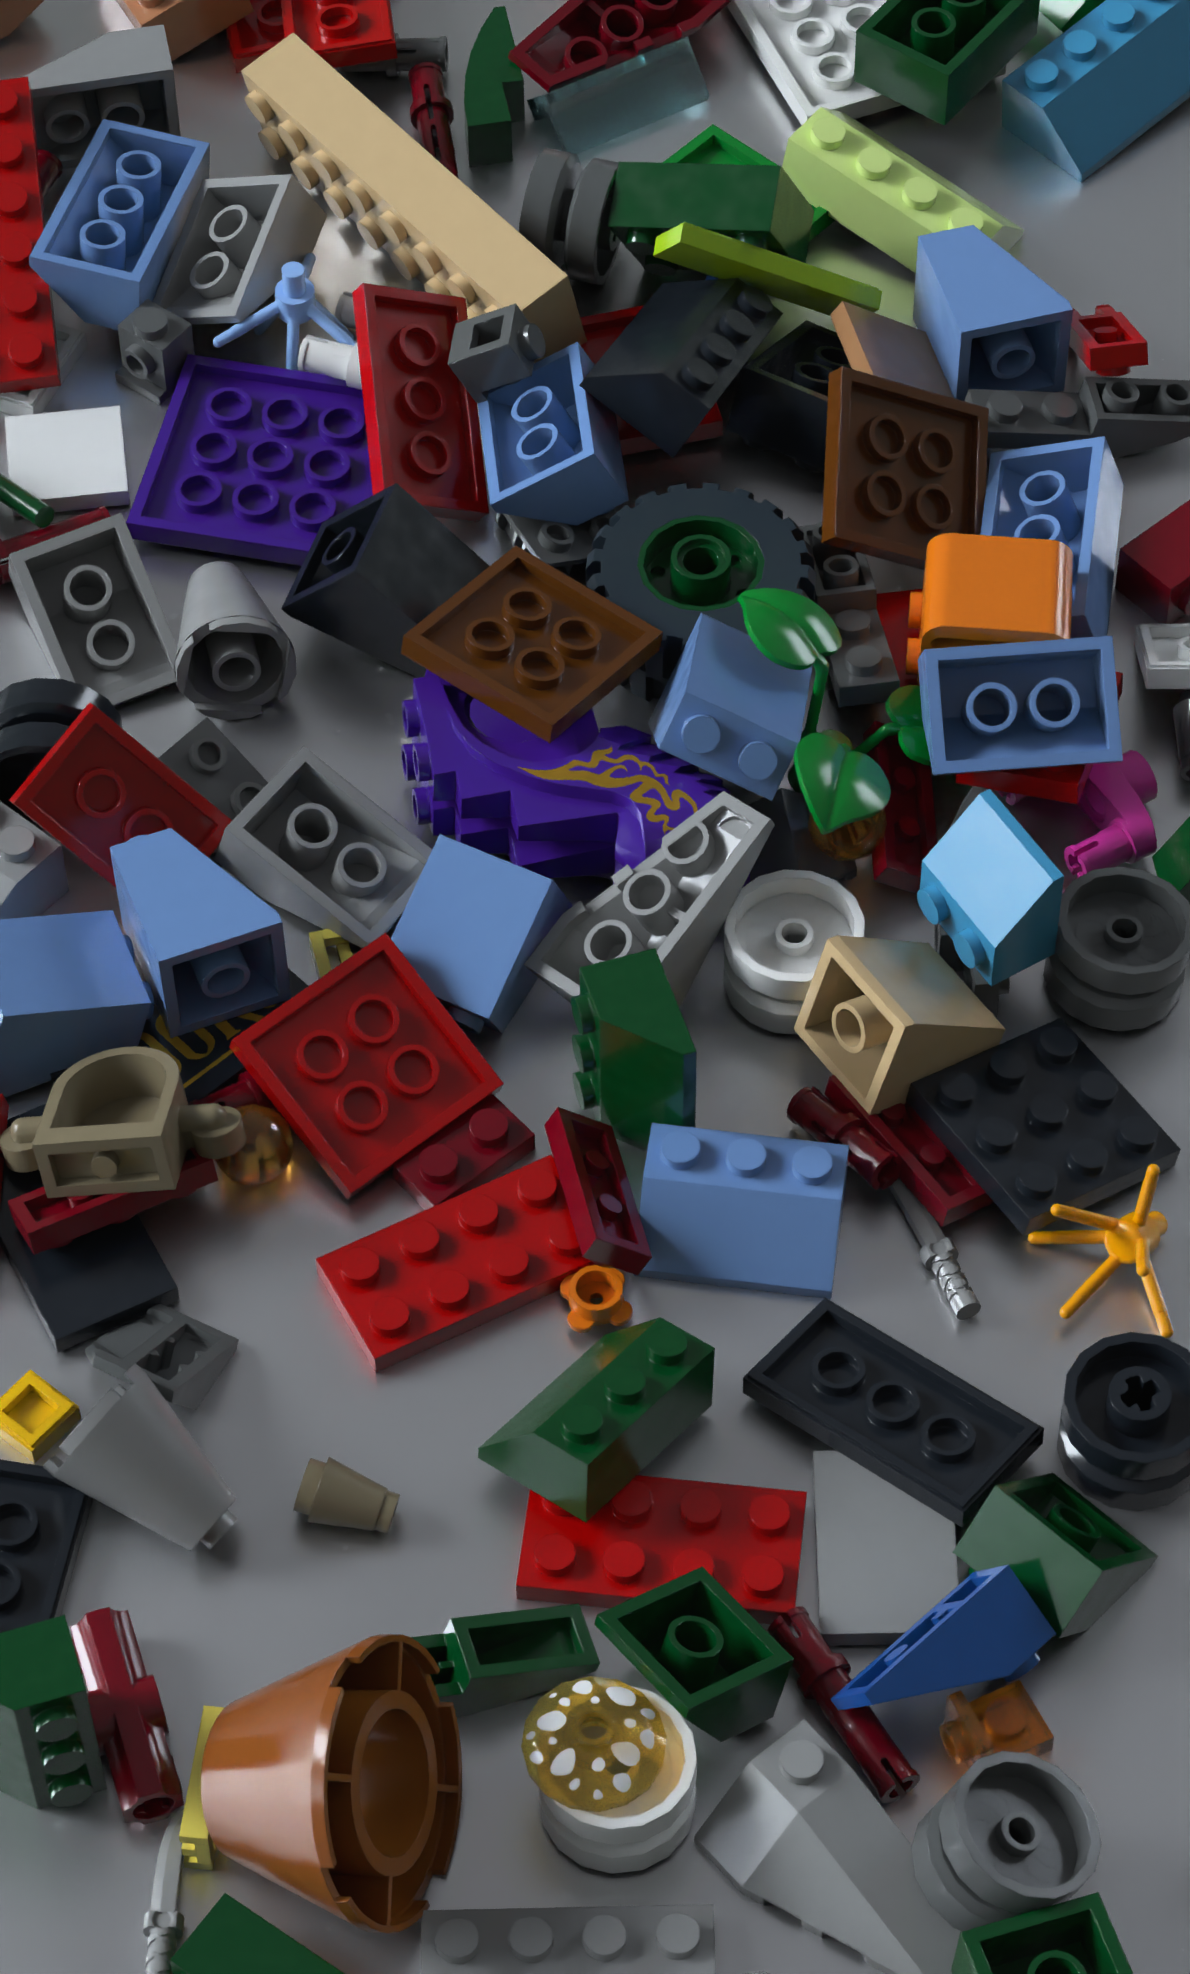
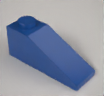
(971, 1636)

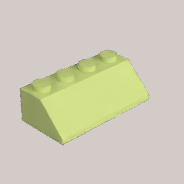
(881, 188)

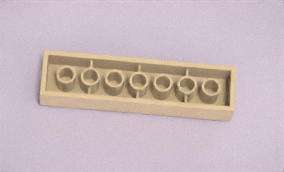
(402, 194)

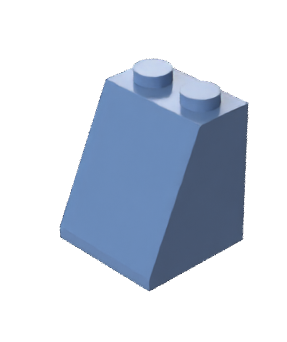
(989, 315)
(731, 709)
(474, 930)
(197, 933)
(65, 994)

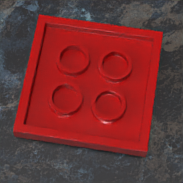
(365, 1065)

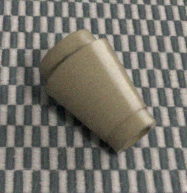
(344, 1498)

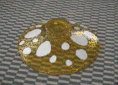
(594, 1771)

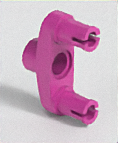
(1115, 804)

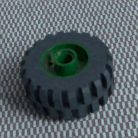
(694, 557)

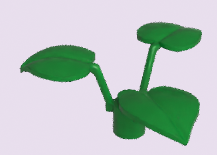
(834, 778)

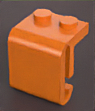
(990, 593)

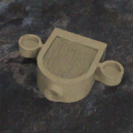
(119, 1127)

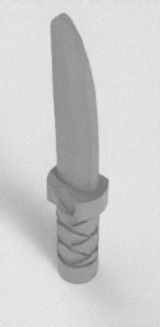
(937, 1253)
(163, 1921)

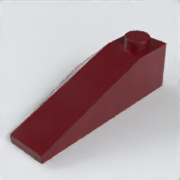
(603, 33)

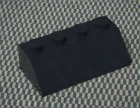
(681, 356)

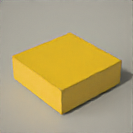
(35, 1416)

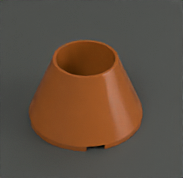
(341, 1782)

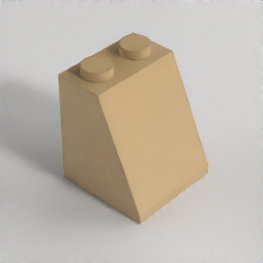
(890, 1017)

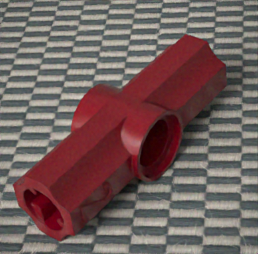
(127, 1716)

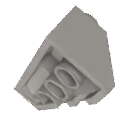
(664, 903)
(826, 1851)

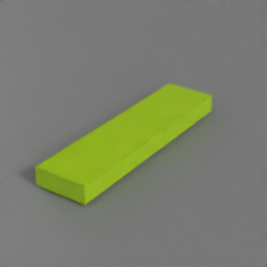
(763, 269)

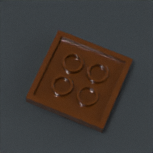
(900, 467)
(532, 643)

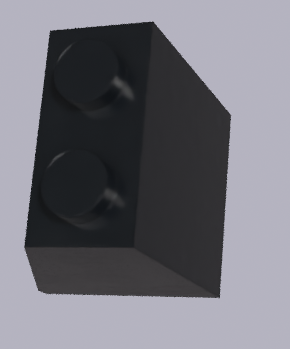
(380, 575)

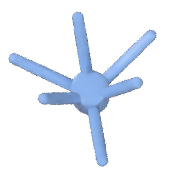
(294, 305)

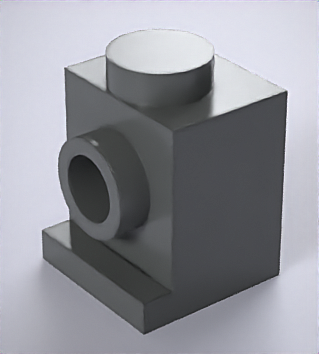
(153, 350)
(494, 350)

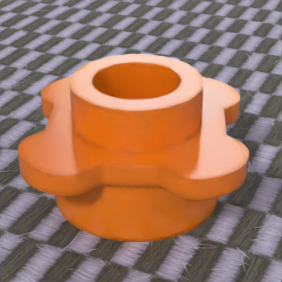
(595, 1283)

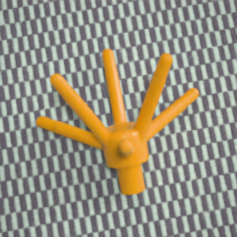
(1127, 1242)

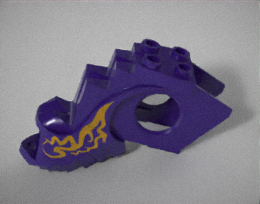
(553, 806)

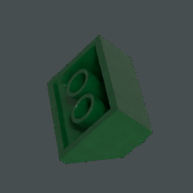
(632, 1048)
(606, 1416)
(46, 1719)

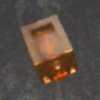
(993, 1724)

